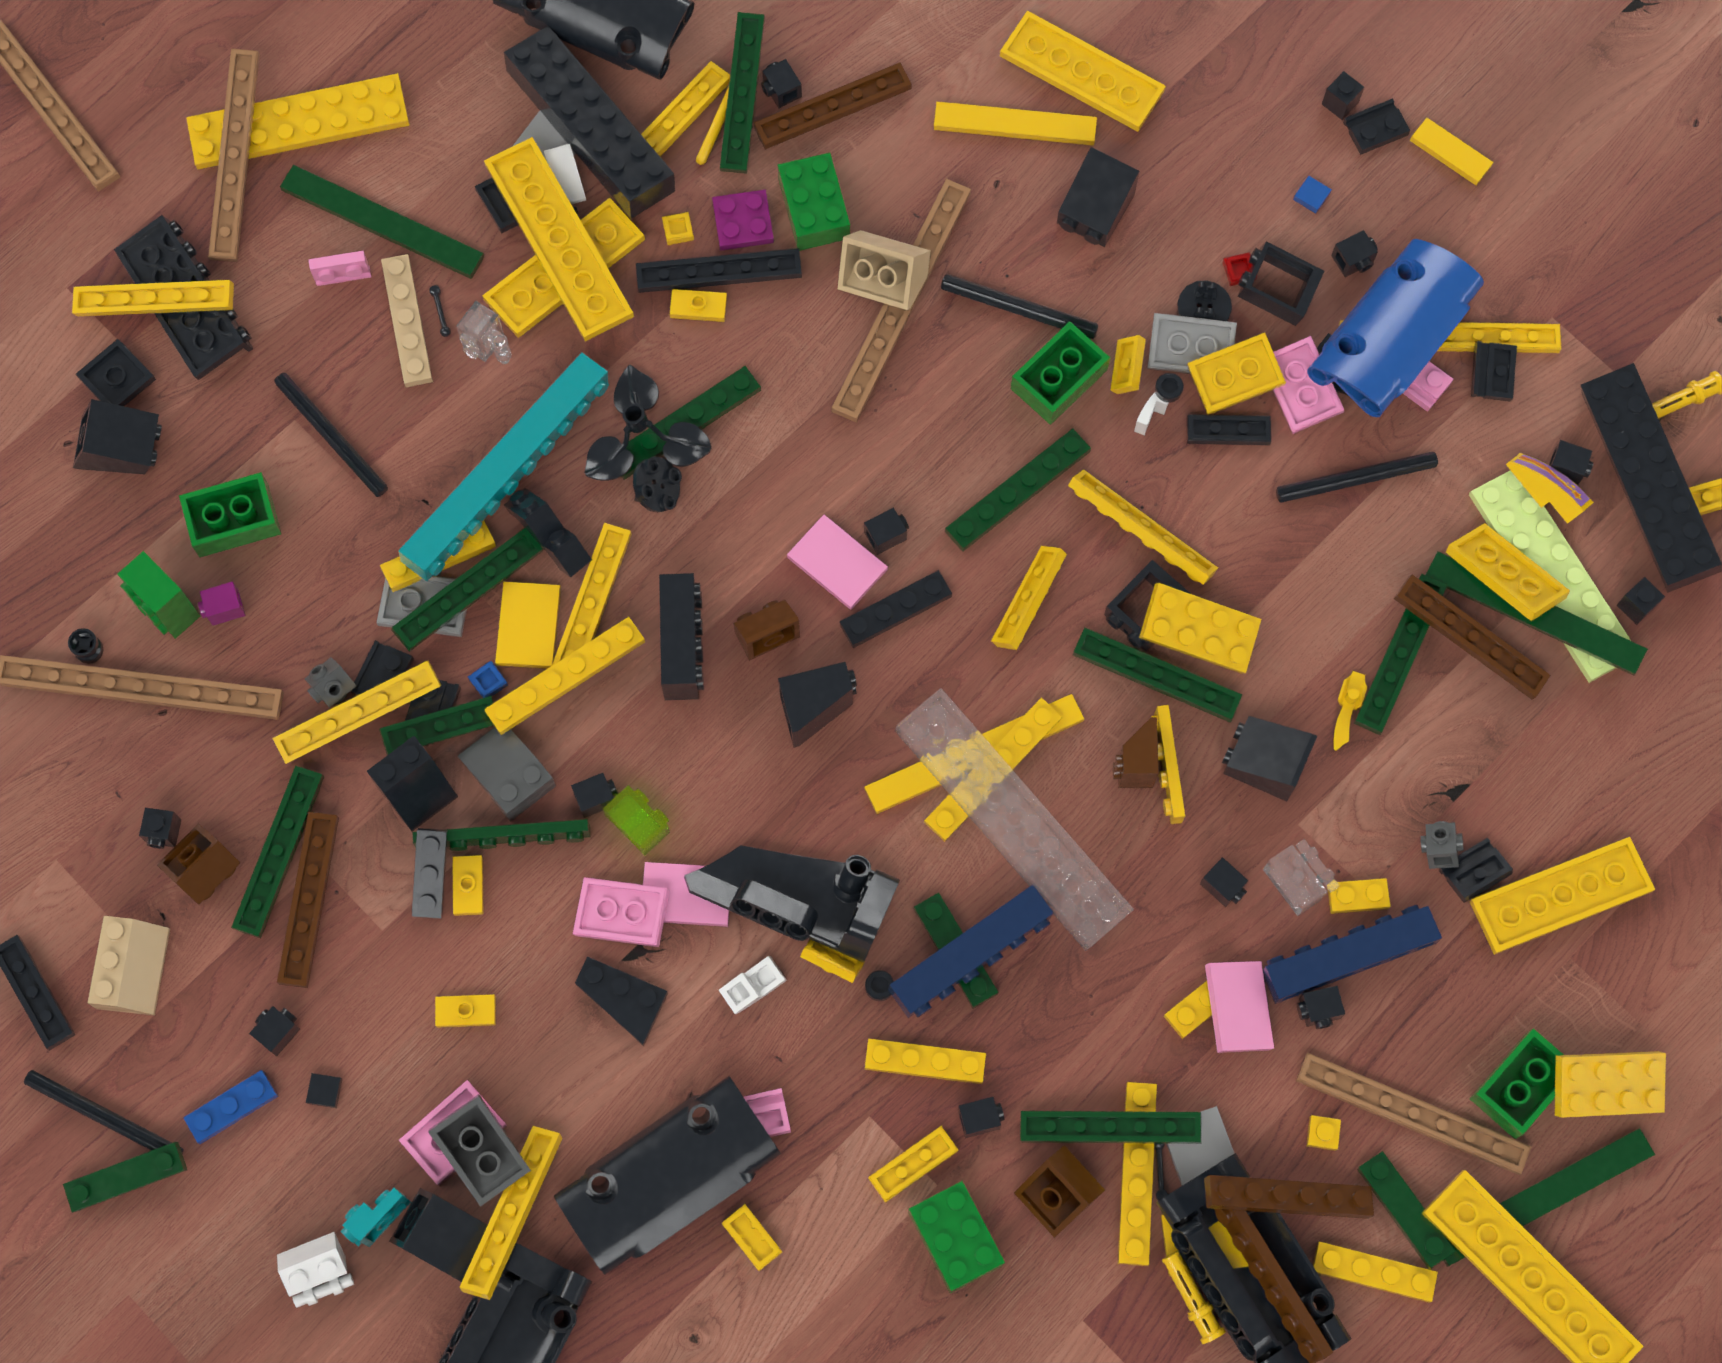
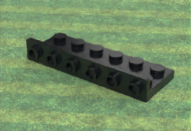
(163, 256)

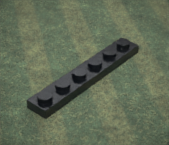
(718, 270)

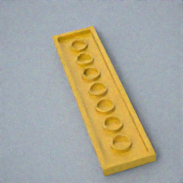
(307, 119)
(559, 239)
(1529, 1275)

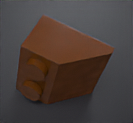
(767, 628)
(1138, 758)
(199, 864)
(1059, 1191)

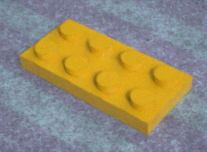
(1507, 571)
(1200, 628)
(1610, 1084)

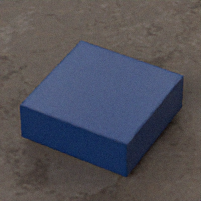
(1312, 194)
(487, 680)

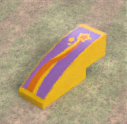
(1549, 485)

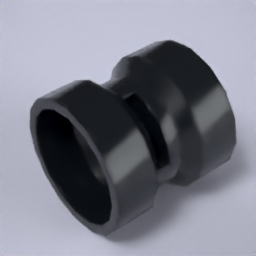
(82, 640)

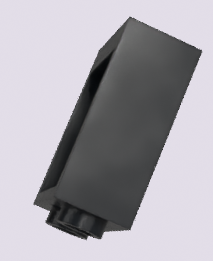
(1289, 263)
(1119, 620)

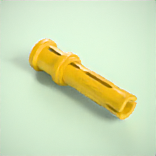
(1694, 390)
(1196, 1313)

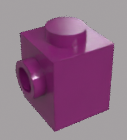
(221, 603)

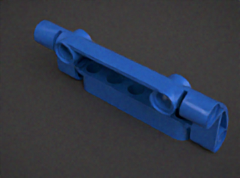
(1397, 326)

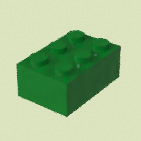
(813, 201)
(1060, 373)
(230, 515)
(157, 596)
(1520, 1085)
(956, 1237)

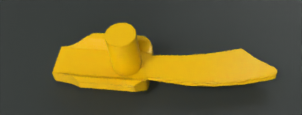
(1350, 698)

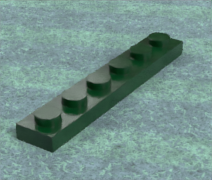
(742, 92)
(699, 412)
(1017, 490)
(467, 589)
(1395, 667)
(1157, 674)
(516, 835)
(277, 852)
(1111, 1127)

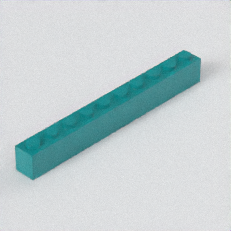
(504, 467)

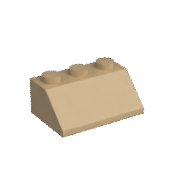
(882, 269)
(128, 966)

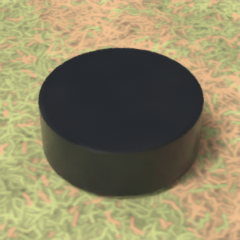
(1169, 387)
(878, 984)

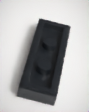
(1228, 429)

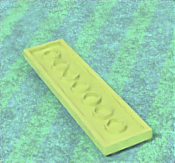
(1529, 528)

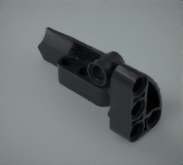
(800, 895)

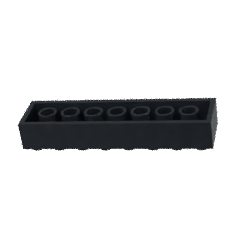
(589, 122)
(1651, 478)

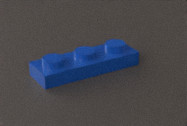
(230, 1107)

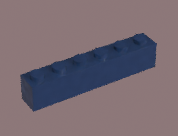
(971, 951)
(1351, 954)

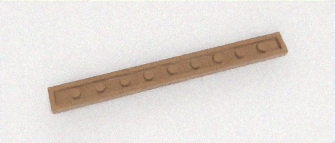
(892, 319)
(140, 687)

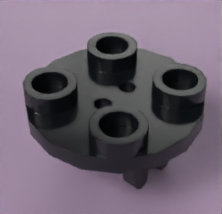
(1205, 294)
(665, 488)

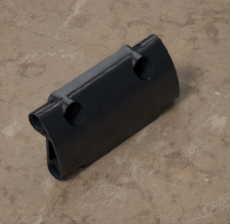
(612, 27)
(667, 1176)
(1236, 1292)
(512, 1322)

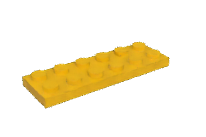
(1082, 71)
(529, 295)
(1562, 895)

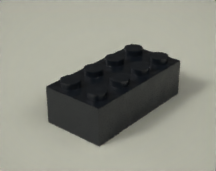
(679, 636)

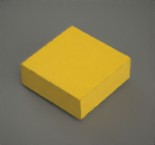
(677, 228)

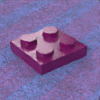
(743, 220)

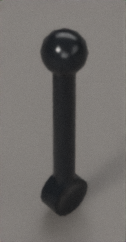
(435, 292)
(1162, 1192)

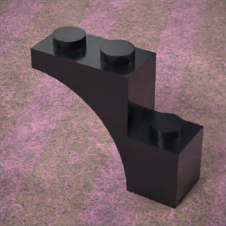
(548, 531)

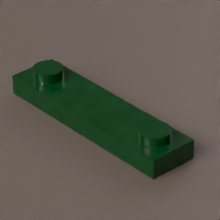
(438, 725)
(944, 929)
(125, 1177)
(1405, 1210)

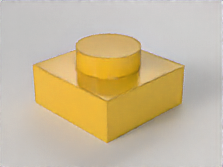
(1323, 1132)

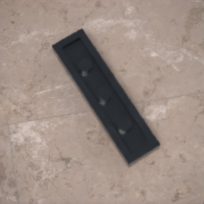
(895, 609)
(34, 993)

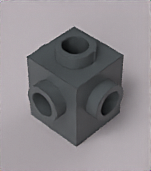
(329, 683)
(1442, 845)

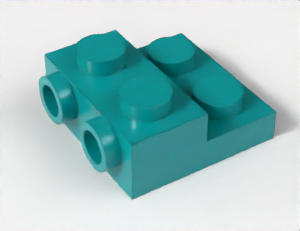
(368, 1223)

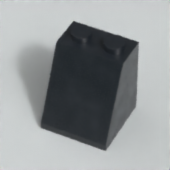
(1098, 197)
(116, 439)
(815, 699)
(1268, 756)
(412, 783)
(439, 1234)

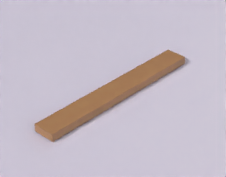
(55, 112)
(234, 155)
(1413, 1114)

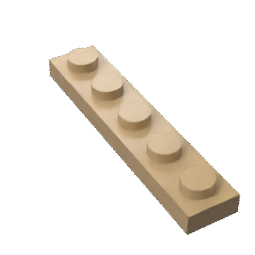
(406, 320)

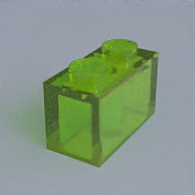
(636, 819)

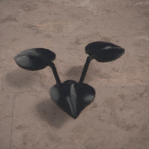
(633, 397)

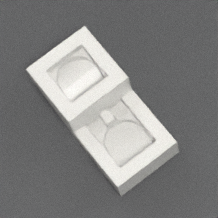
(566, 172)
(1154, 404)
(752, 985)

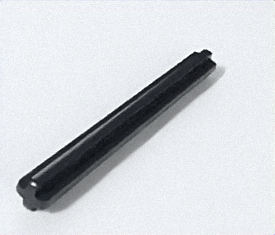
(1016, 305)
(331, 434)
(1356, 477)
(94, 1111)

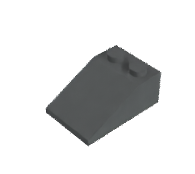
(507, 771)
(479, 1150)

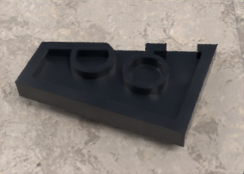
(623, 996)

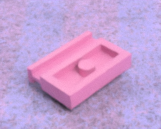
(339, 268)
(1428, 386)
(770, 1111)

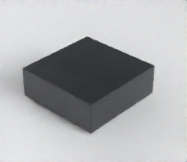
(324, 1090)

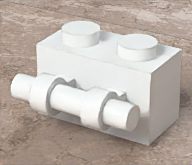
(312, 1265)

